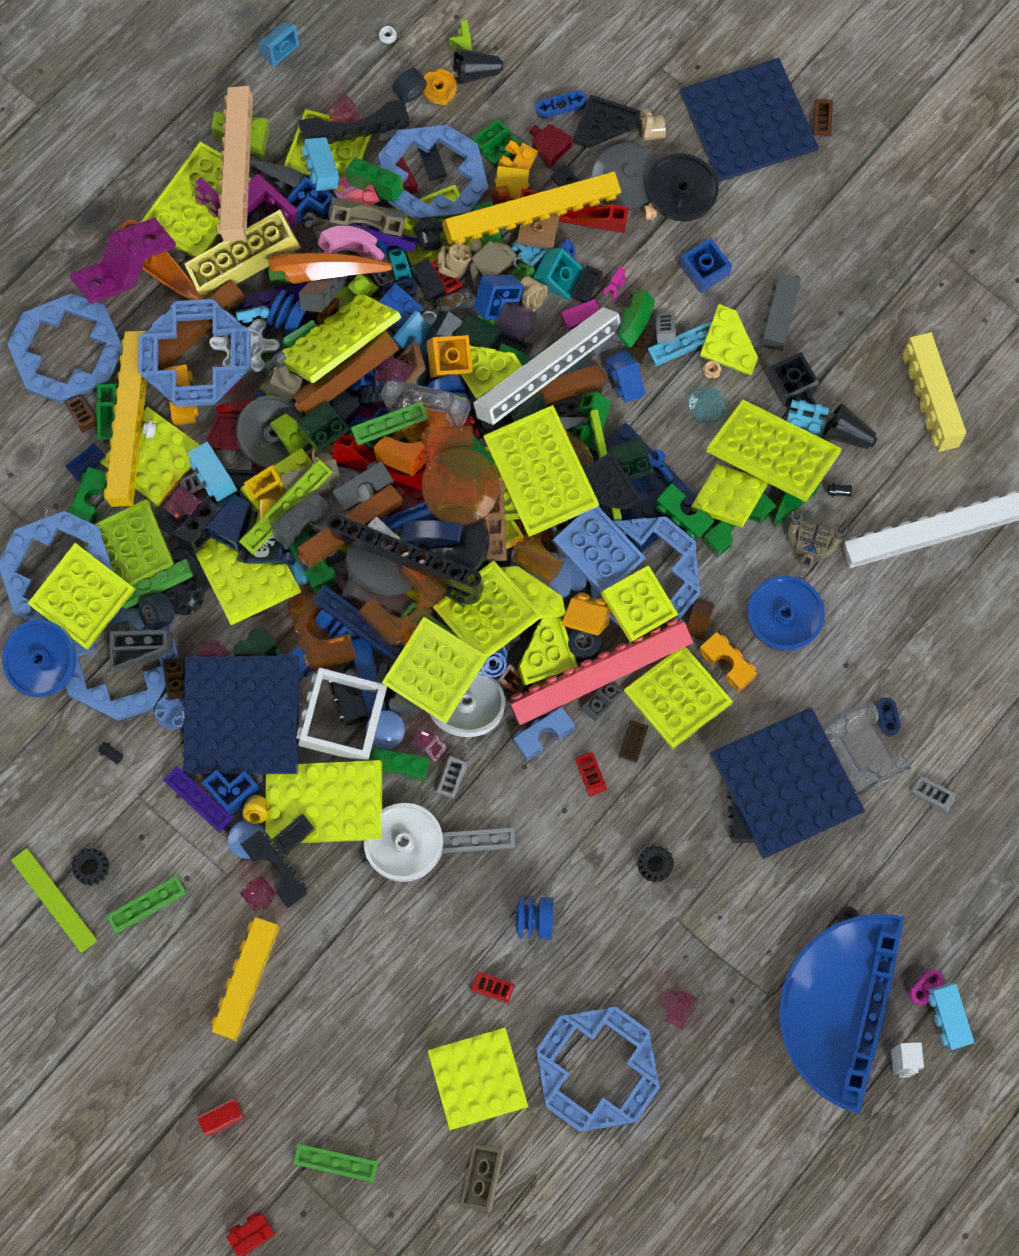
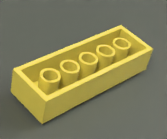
(242, 258)
(934, 392)

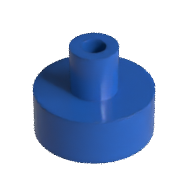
(568, 246)

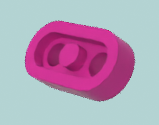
(923, 985)

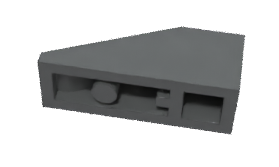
(280, 177)

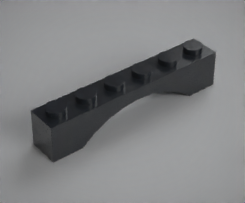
(389, 117)

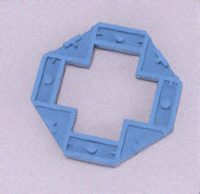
(471, 168)
(52, 314)
(223, 377)
(44, 532)
(684, 569)
(99, 698)
(554, 1076)

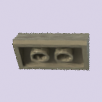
(328, 485)
(482, 1178)

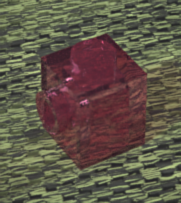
(429, 745)

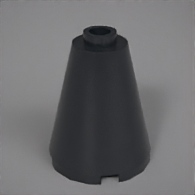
(475, 65)
(849, 429)

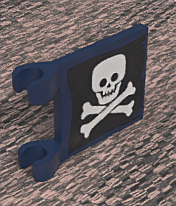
(270, 552)

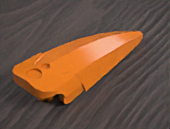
(317, 266)
(168, 271)

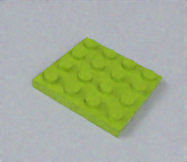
(135, 543)

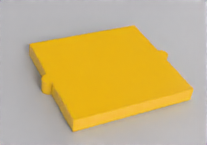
(514, 179)

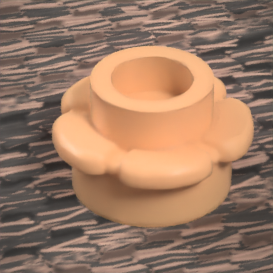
(649, 212)
(712, 365)

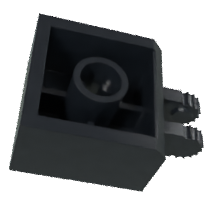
(787, 389)

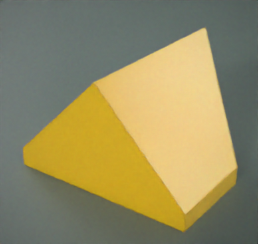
(265, 485)

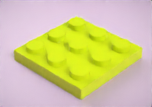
(729, 495)
(639, 603)

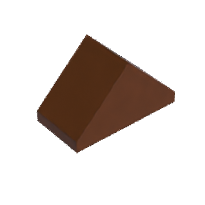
(699, 618)
(512, 681)

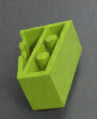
(259, 133)

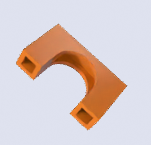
(407, 456)

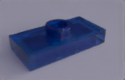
(88, 458)

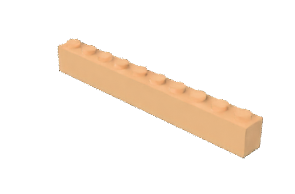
(236, 164)

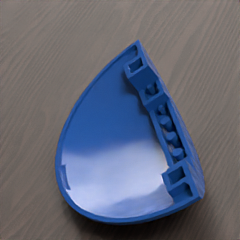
(838, 1005)

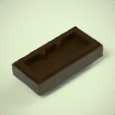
(640, 347)
(633, 741)

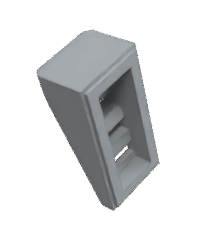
(669, 332)
(452, 759)
(930, 799)

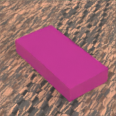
(578, 314)

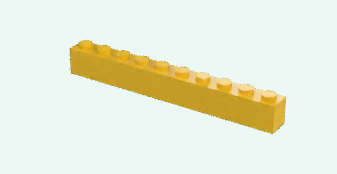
(531, 207)
(127, 426)

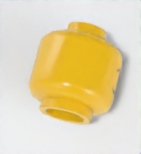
(255, 809)

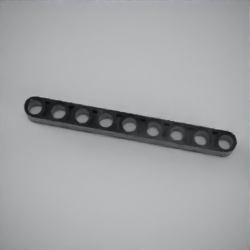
(411, 560)

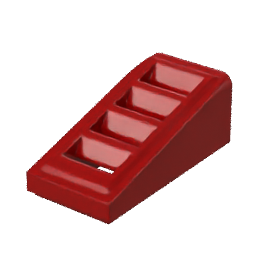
(457, 284)
(234, 407)
(596, 784)
(510, 987)

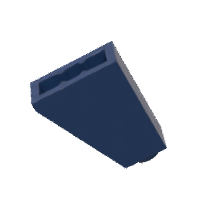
(230, 522)

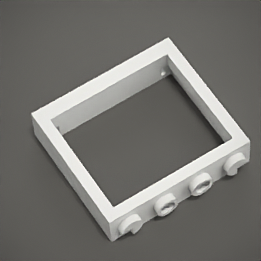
(333, 748)

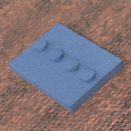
(598, 549)

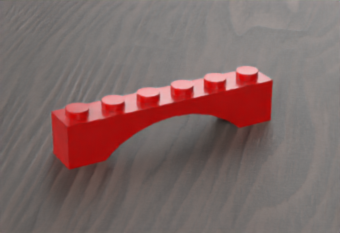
(604, 217)
(359, 457)

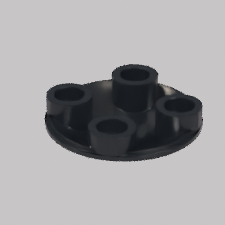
(186, 597)

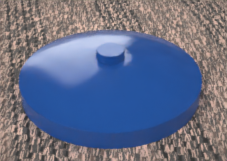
(785, 613)
(39, 658)

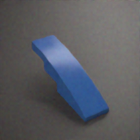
(366, 670)

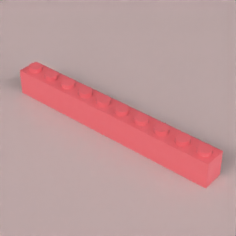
(599, 671)

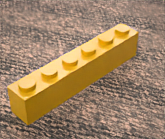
(245, 979)

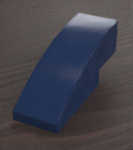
(431, 533)

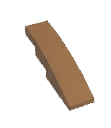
(497, 529)

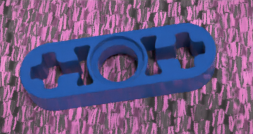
(575, 105)

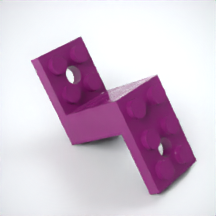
(259, 194)
(122, 260)

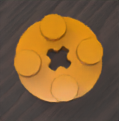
(443, 95)

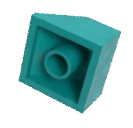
(558, 272)

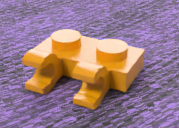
(524, 156)

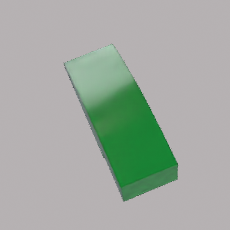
(636, 317)
(105, 410)

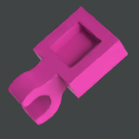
(617, 281)

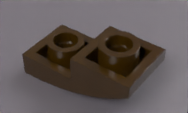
(174, 678)

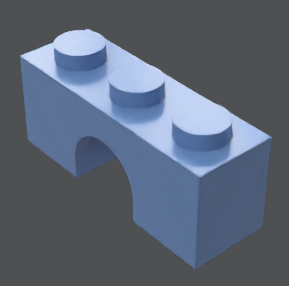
(556, 722)

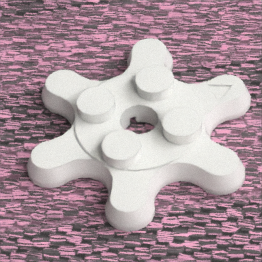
(258, 345)

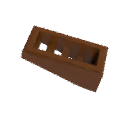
(822, 103)
(87, 424)

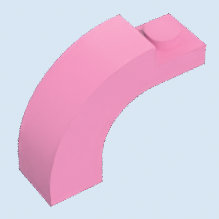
(352, 239)

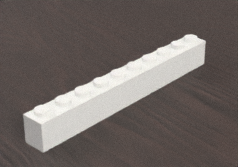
(547, 366)
(931, 530)

